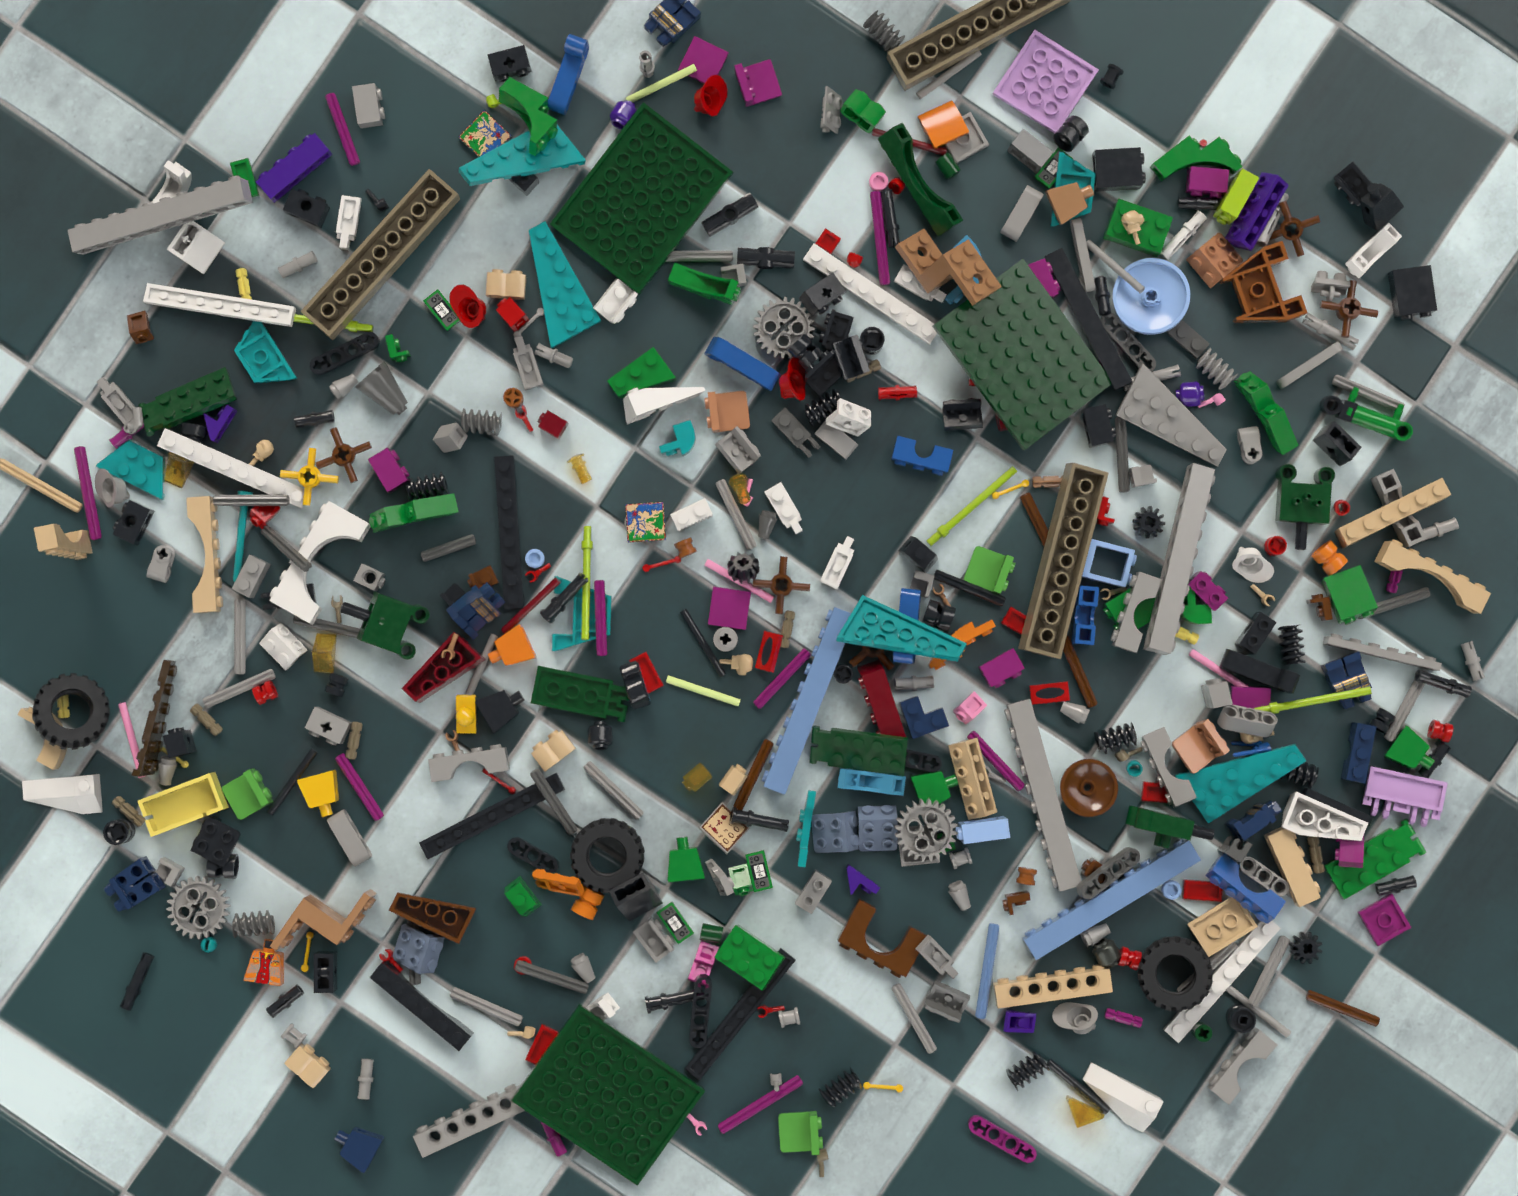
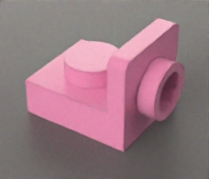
(969, 708)

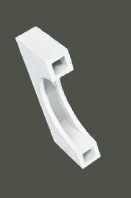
(331, 525)

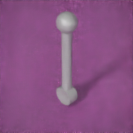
(540, 312)

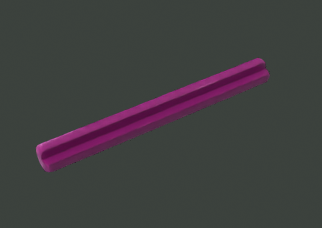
(880, 240)
(87, 493)
(760, 1104)

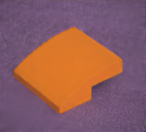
(943, 124)

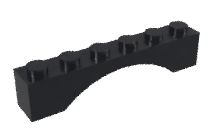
(437, 1019)

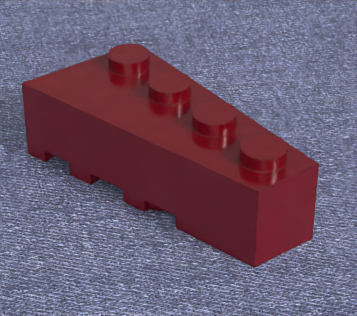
(440, 671)
(880, 699)

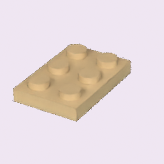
(1222, 926)

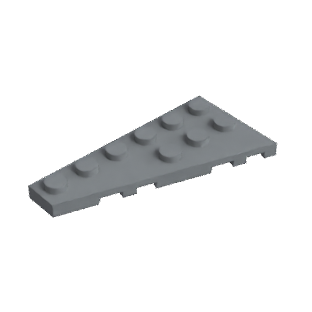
(1159, 412)

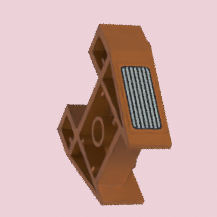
(1259, 291)

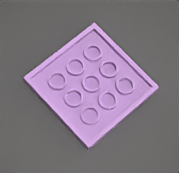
(1045, 81)

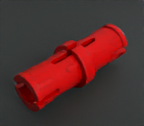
(897, 392)

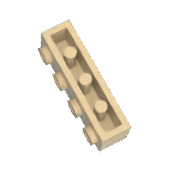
(972, 778)
(1292, 866)

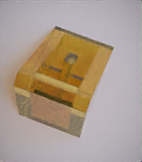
(177, 469)
(324, 652)
(1083, 1113)

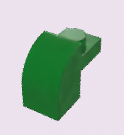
(1195, 613)

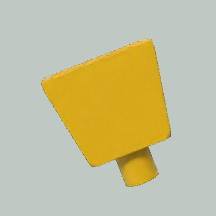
(320, 791)

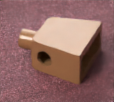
(1068, 200)

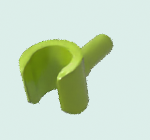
(492, 101)

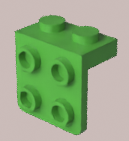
(989, 569)
(247, 794)
(800, 1132)

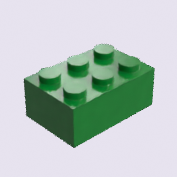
(1152, 232)
(749, 957)

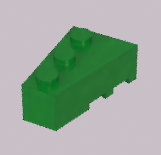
(642, 373)

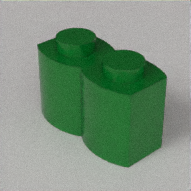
(863, 111)

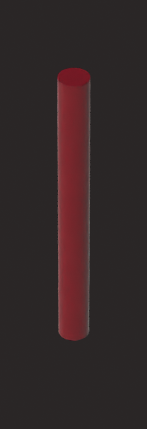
(917, 144)
(531, 605)

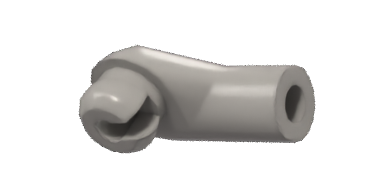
(136, 423)

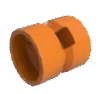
(1331, 560)
(587, 903)

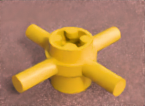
(301, 476)

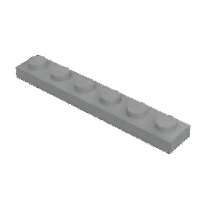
(1390, 654)

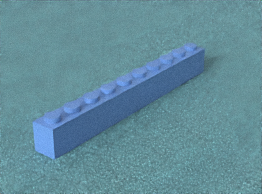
(807, 704)
(1110, 900)

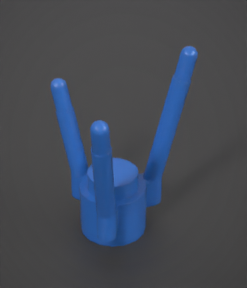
(1259, 747)

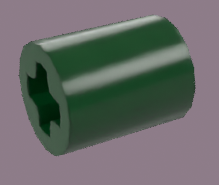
(948, 166)
(711, 933)
(1201, 1032)

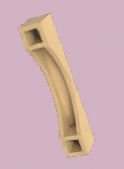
(1392, 513)
(70, 545)
(1466, 594)
(206, 595)

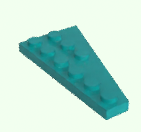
(514, 159)
(562, 296)
(885, 628)
(1233, 781)

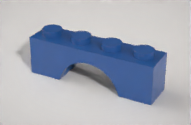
(1226, 875)

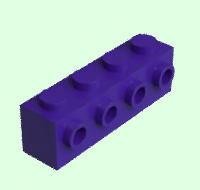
(294, 167)
(1256, 211)

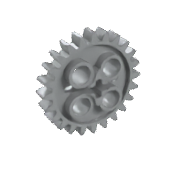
(771, 315)
(910, 837)
(184, 899)

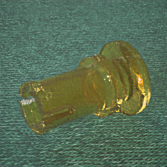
(580, 468)
(740, 485)

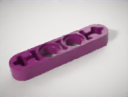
(1001, 1140)

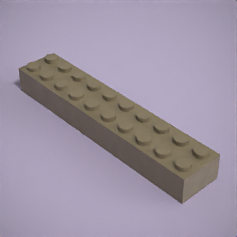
(963, 36)
(380, 254)
(1063, 560)

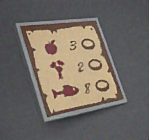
(720, 831)

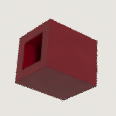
(552, 424)

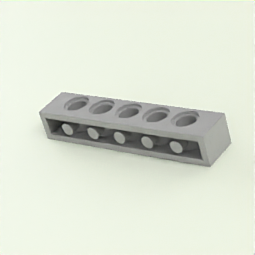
(428, 1145)

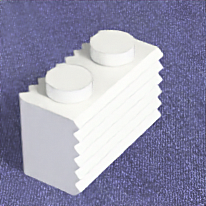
(691, 514)

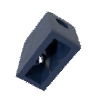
(359, 1147)

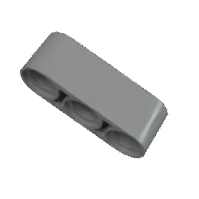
(1021, 213)
(1247, 720)
(349, 837)
(1270, 880)

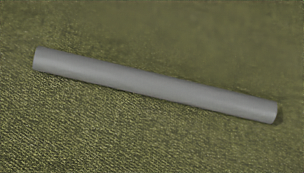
(948, 74)
(1115, 267)
(480, 668)
(1258, 1011)

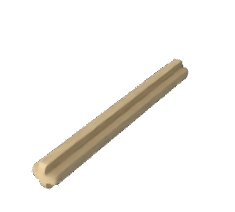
(40, 486)

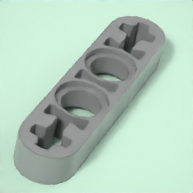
(1082, 255)
(1309, 365)

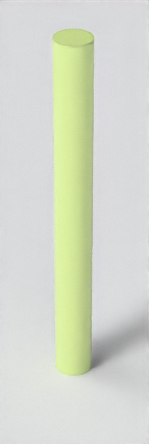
(662, 83)
(702, 690)

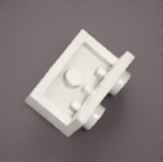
(283, 646)

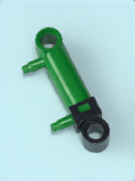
(1367, 418)

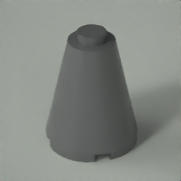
(383, 389)

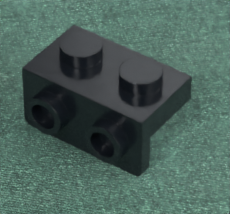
(1353, 182)
(837, 329)
(851, 357)
(962, 414)

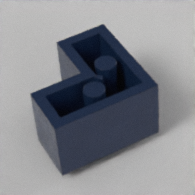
(920, 722)

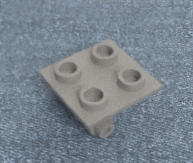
(831, 111)

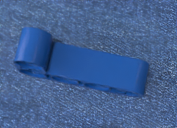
(575, 54)
(742, 362)
(910, 606)

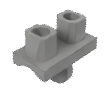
(1330, 287)

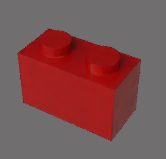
(512, 314)

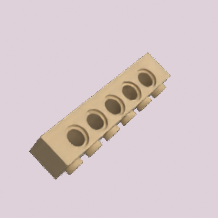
(1100, 986)

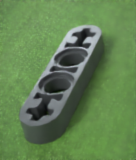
(1130, 340)
(1107, 870)

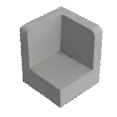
(735, 272)
(450, 437)
(1141, 476)
(923, 582)
(169, 871)

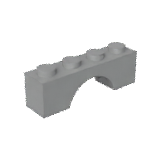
(1390, 489)
(1127, 634)
(444, 767)
(1177, 790)
(1254, 1046)

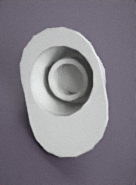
(1252, 565)

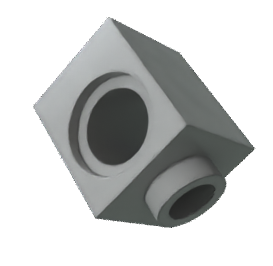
(361, 577)

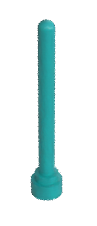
(240, 537)

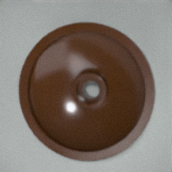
(1102, 789)

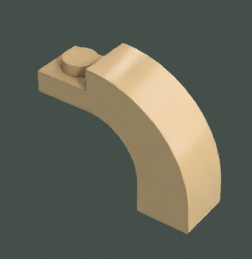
(50, 755)

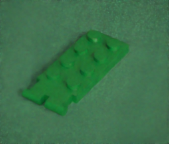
(1381, 857)

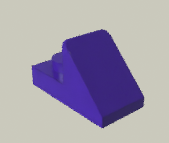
(217, 427)
(856, 878)
(1019, 1021)

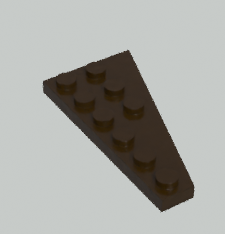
(156, 722)

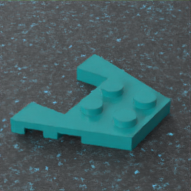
(562, 641)
(803, 833)

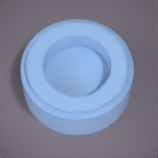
(534, 558)
(1171, 889)

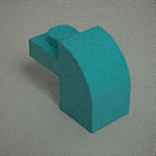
(685, 440)

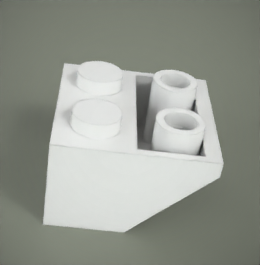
(196, 246)

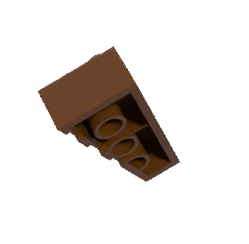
(438, 916)

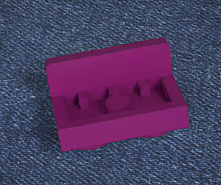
(1211, 594)

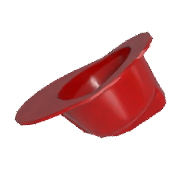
(711, 96)
(467, 306)
(792, 382)

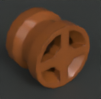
(511, 395)
(685, 547)
(1026, 876)

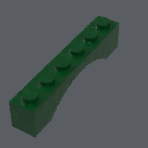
(899, 148)

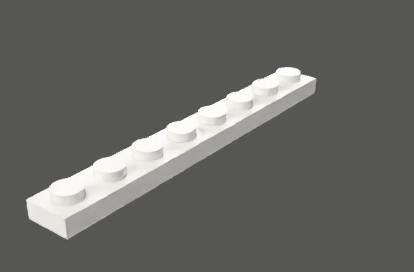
(871, 293)
(219, 305)
(230, 466)
(1223, 978)

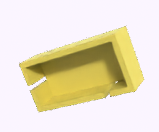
(183, 804)

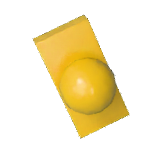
(466, 714)

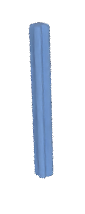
(987, 970)

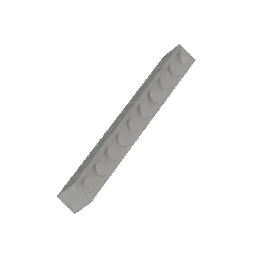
(160, 215)
(1179, 559)
(1043, 794)

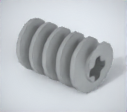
(1215, 369)
(721, 633)

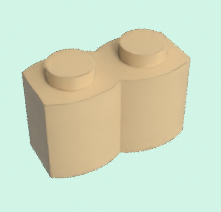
(506, 284)
(553, 750)
(733, 779)
(308, 1065)

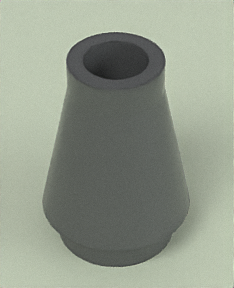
(766, 523)

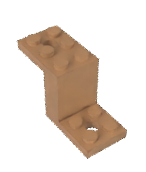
(958, 264)
(324, 920)

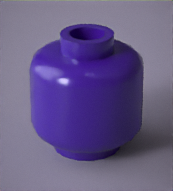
(622, 113)
(1190, 394)

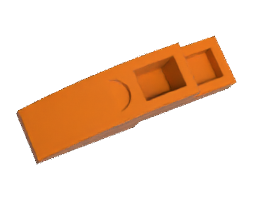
(966, 634)

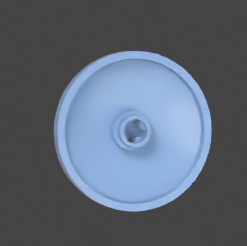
(1160, 304)

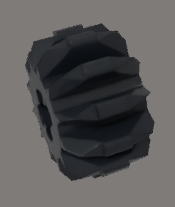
(1147, 528)
(743, 567)
(1311, 944)

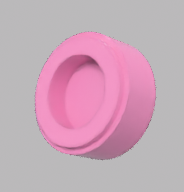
(878, 181)

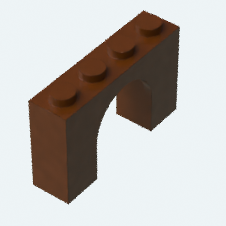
(853, 936)

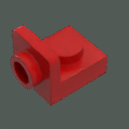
(1104, 509)
(262, 515)

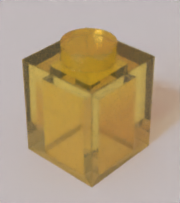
(696, 777)

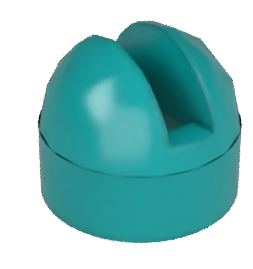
(1134, 771)
(212, 944)

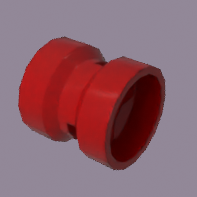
(1279, 545)
(265, 692)
(1439, 730)
(1129, 958)

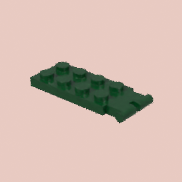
(188, 401)
(579, 693)
(859, 750)

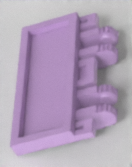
(1406, 793)

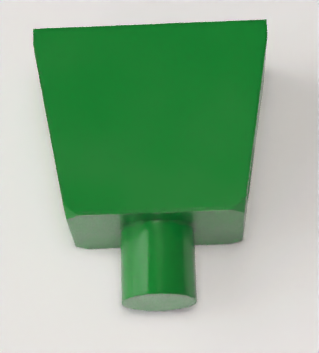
(1409, 750)
(933, 786)
(684, 862)
(522, 897)

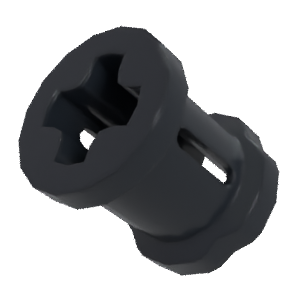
(1111, 76)

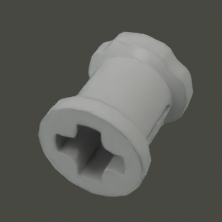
(960, 858)
(789, 1017)
(300, 1037)

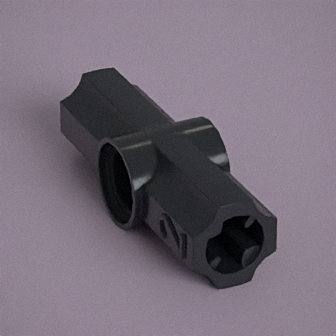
(740, 207)
(766, 258)

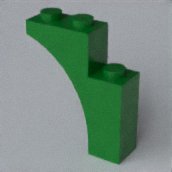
(533, 110)
(1189, 154)
(705, 285)
(1270, 414)
(413, 512)

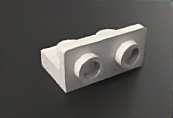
(616, 301)
(850, 418)

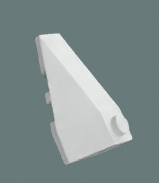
(643, 402)
(71, 793)
(1316, 819)
(1127, 1100)

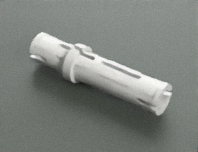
(1189, 228)

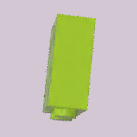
(1236, 197)

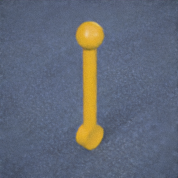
(1025, 483)
(305, 967)
(899, 1088)

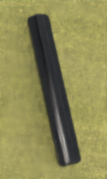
(969, 588)

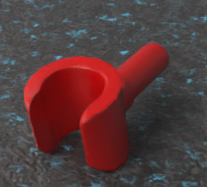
(524, 418)
(536, 573)
(390, 959)
(769, 1010)

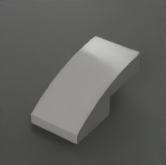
(836, 440)

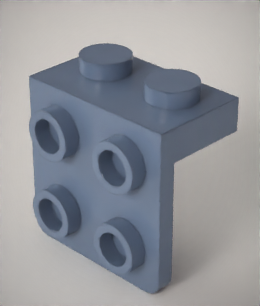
(877, 828)
(835, 832)
(418, 950)

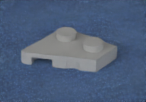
(723, 883)

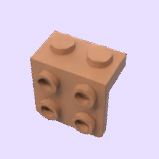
(1214, 260)
(727, 411)
(1199, 745)

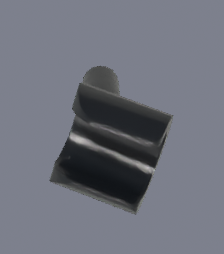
(380, 204)

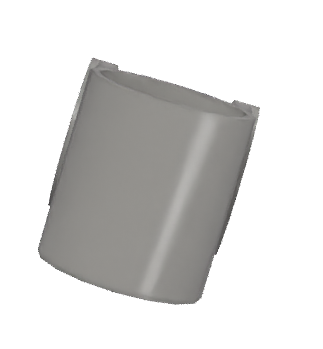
(1249, 442)
(161, 566)

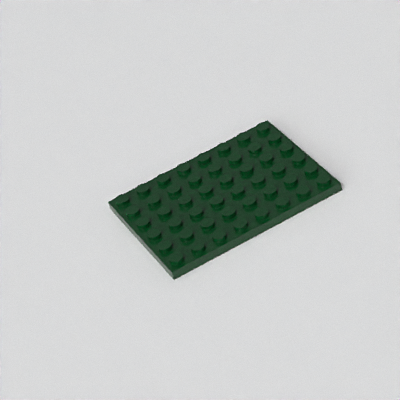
(641, 198)
(1023, 355)
(608, 1094)

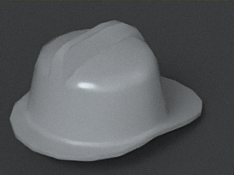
(110, 489)
(1075, 1016)

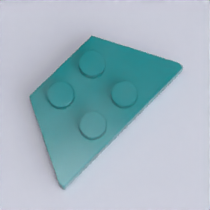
(1070, 172)
(262, 356)
(137, 467)

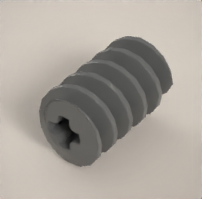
(883, 31)
(481, 422)
(253, 924)

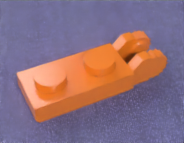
(558, 883)

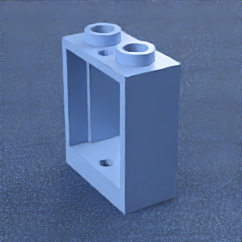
(1126, 576)
(983, 830)

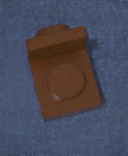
(139, 327)
(483, 576)
(1324, 608)
(1090, 866)
(1018, 898)

